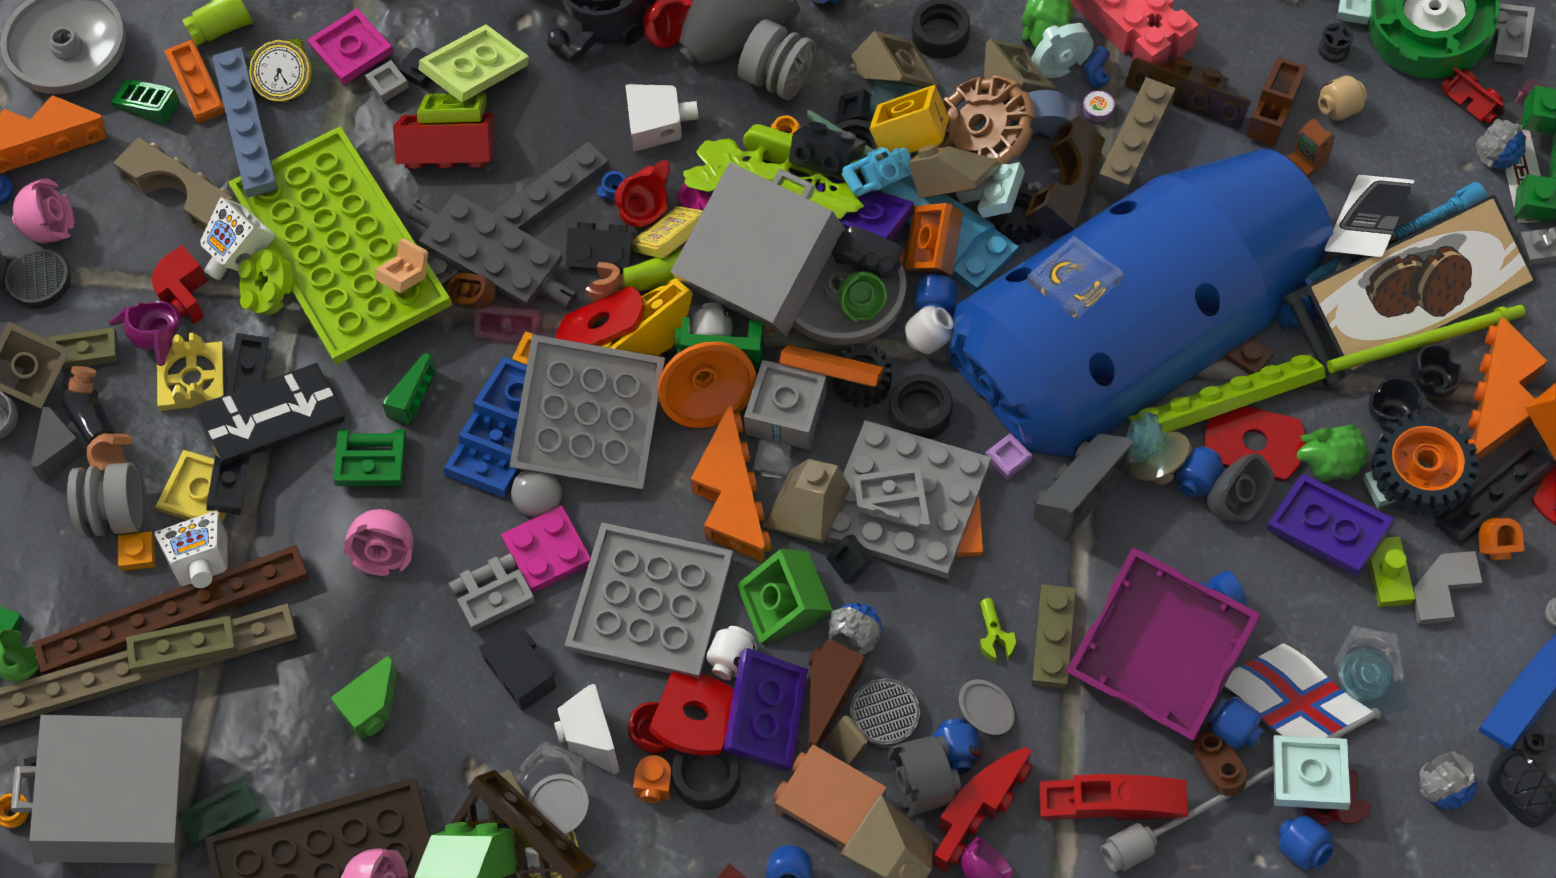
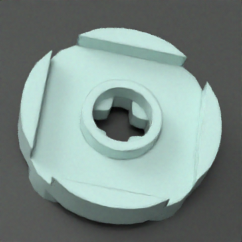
(1062, 49)

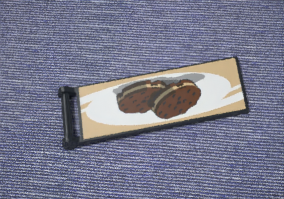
(1415, 284)

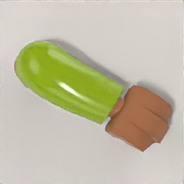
(642, 276)

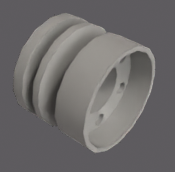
(776, 59)
(101, 500)

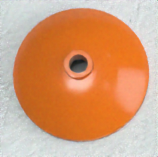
(703, 398)

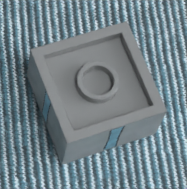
(785, 404)

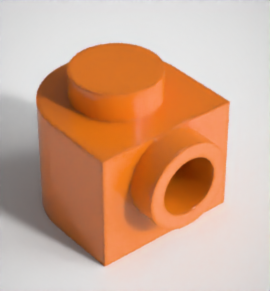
(1500, 538)
(653, 779)

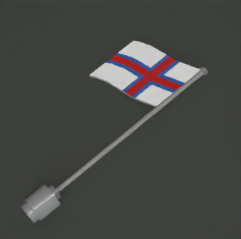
(1292, 701)

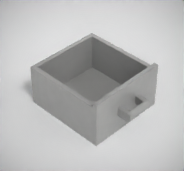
(759, 247)
(104, 789)

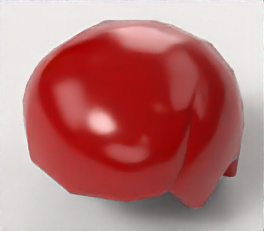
(639, 732)

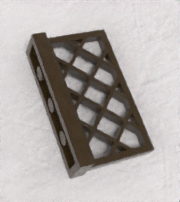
(527, 826)

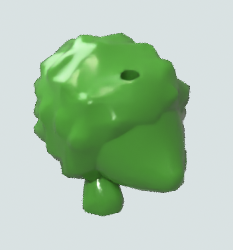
(1044, 14)
(1334, 452)

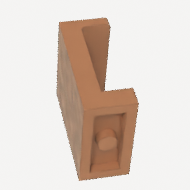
(827, 795)

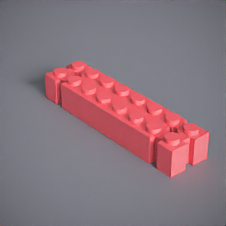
(1143, 27)

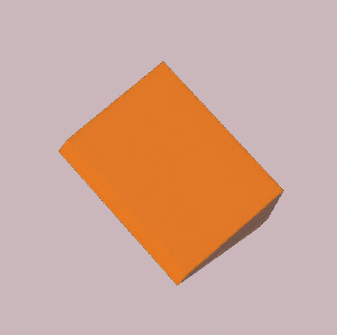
(933, 238)

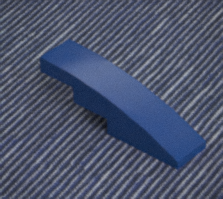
(1524, 699)

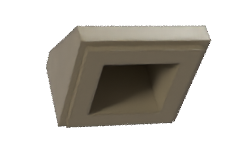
(848, 741)

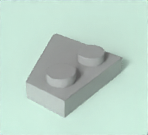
(893, 496)

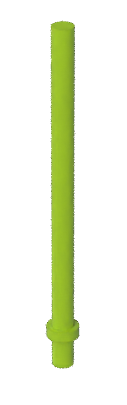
(1425, 338)

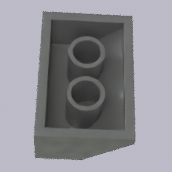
(1082, 484)

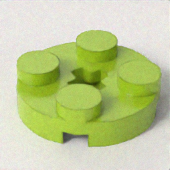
(262, 296)

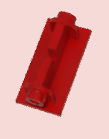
(1483, 103)

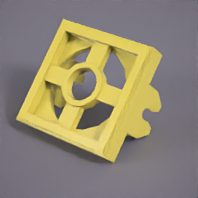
(195, 394)

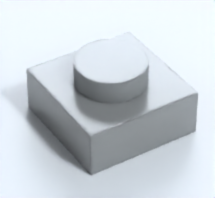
(387, 81)

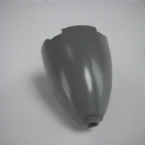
(722, 27)

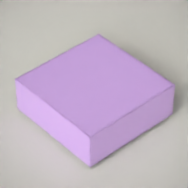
(1009, 456)

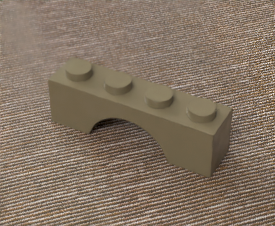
(1132, 143)
(149, 169)

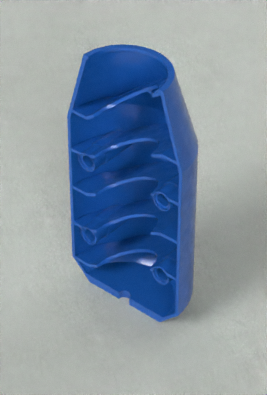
(1202, 274)

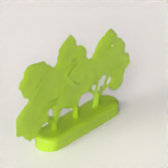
(773, 146)

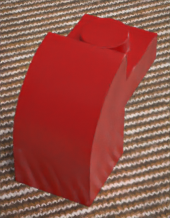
(176, 279)

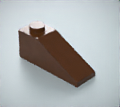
(833, 678)

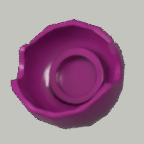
(983, 861)

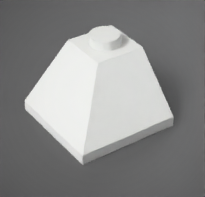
(587, 730)

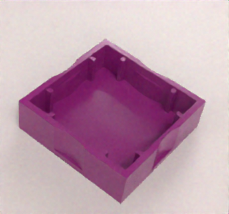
(1164, 644)

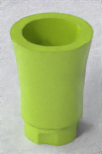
(216, 20)

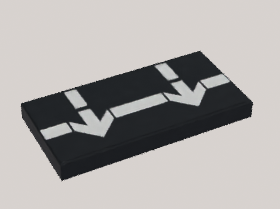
(269, 414)

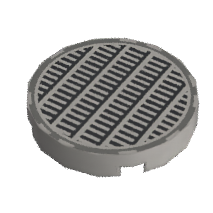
(885, 712)

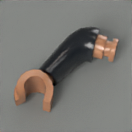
(88, 416)

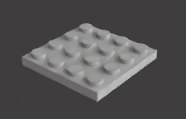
(587, 412)
(951, 488)
(649, 600)

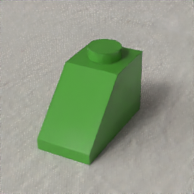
(368, 699)

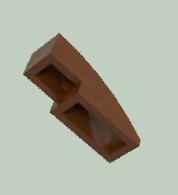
(1276, 101)

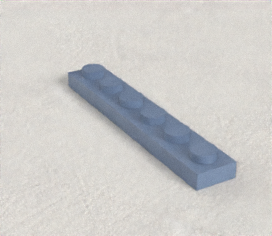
(244, 122)

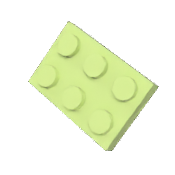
(473, 63)

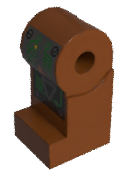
(1312, 148)

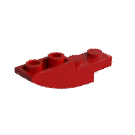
(985, 794)
(1114, 796)

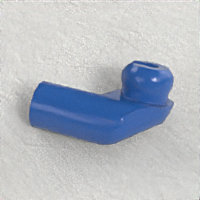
(1094, 70)

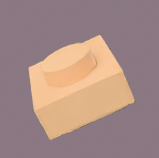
(404, 269)

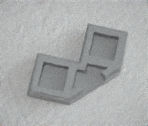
(1447, 573)

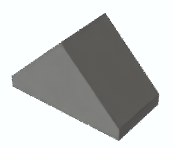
(54, 446)

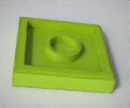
(447, 109)

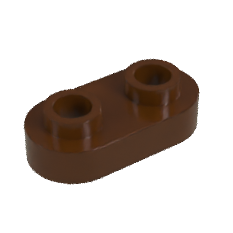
(471, 291)
(1218, 760)

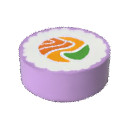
(1098, 106)

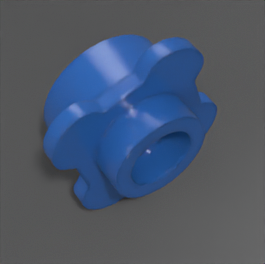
(610, 180)

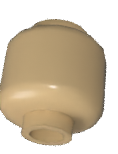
(1342, 98)

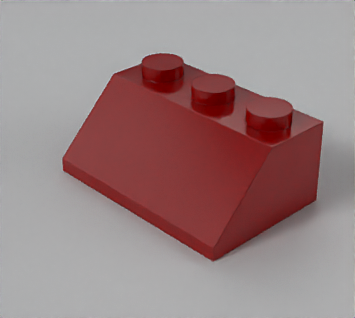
(443, 142)

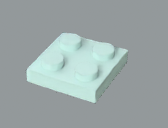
(1311, 772)

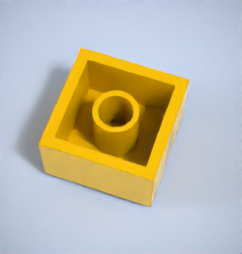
(910, 121)

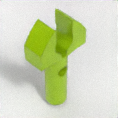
(995, 633)

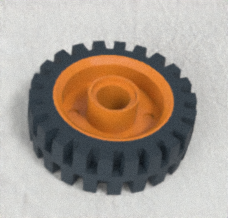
(1419, 487)

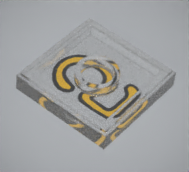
(1075, 277)

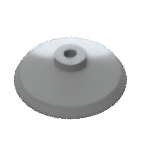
(986, 707)
(561, 801)

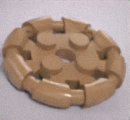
(998, 118)

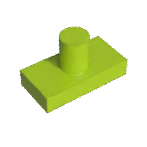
(1391, 574)

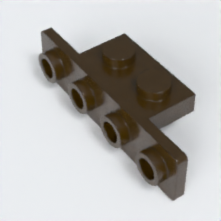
(1195, 89)

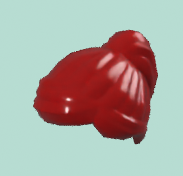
(665, 22)
(643, 195)

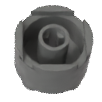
(923, 774)

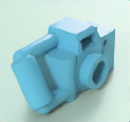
(879, 171)

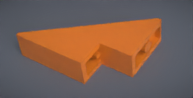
(50, 132)
(1502, 395)
(725, 480)

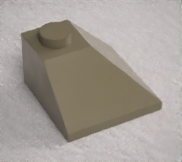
(892, 61)
(1014, 63)
(949, 170)
(28, 365)
(808, 501)
(889, 844)

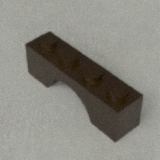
(1077, 152)

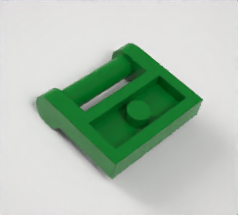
(369, 466)

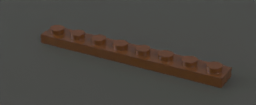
(170, 610)

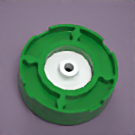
(1433, 35)

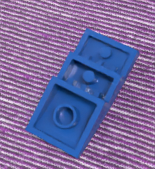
(489, 434)

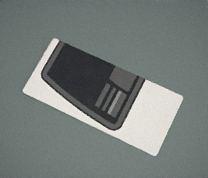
(1369, 215)

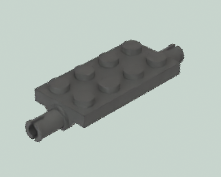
(492, 248)

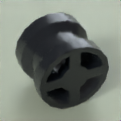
(1333, 35)

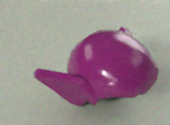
(150, 326)

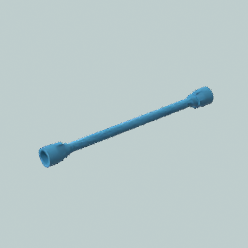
(1462, 199)

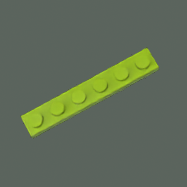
(1236, 393)

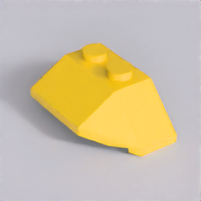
(661, 317)

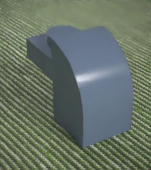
(1051, 111)

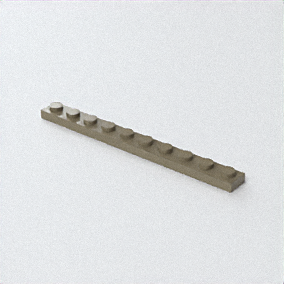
(113, 674)

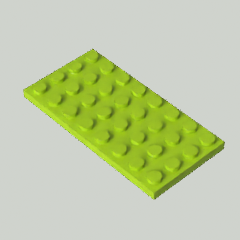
(335, 235)

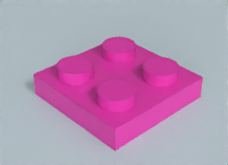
(350, 46)
(546, 549)

